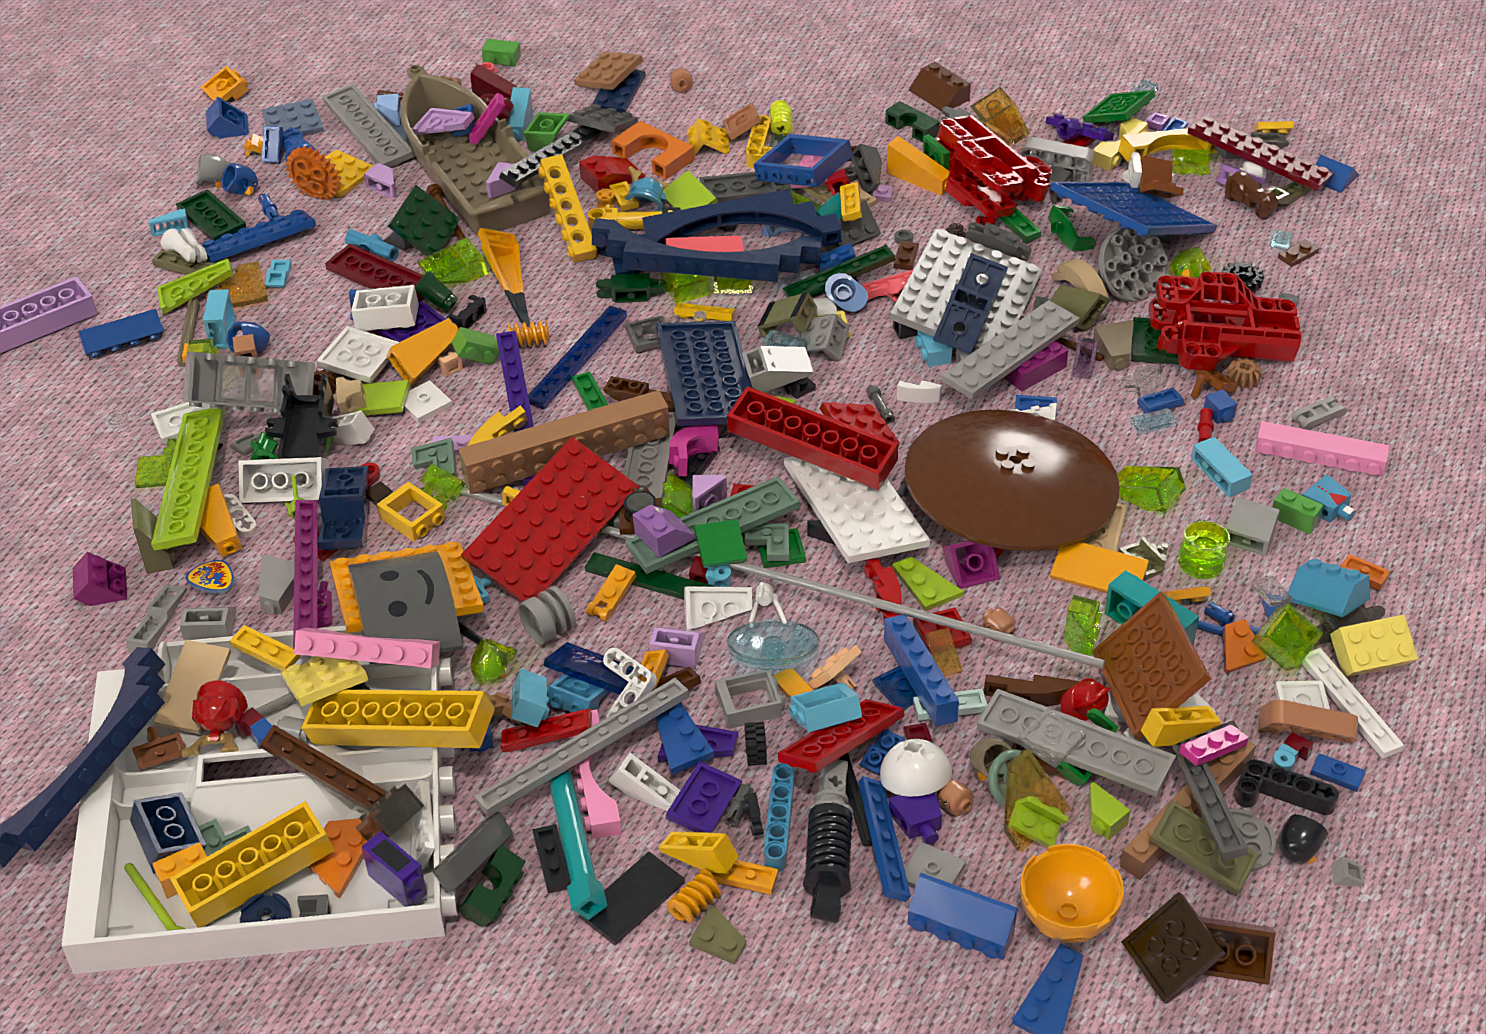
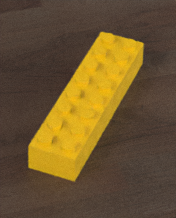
(400, 718)

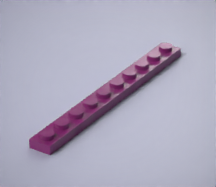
(305, 566)

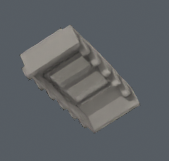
(242, 381)

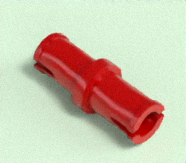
(1205, 426)

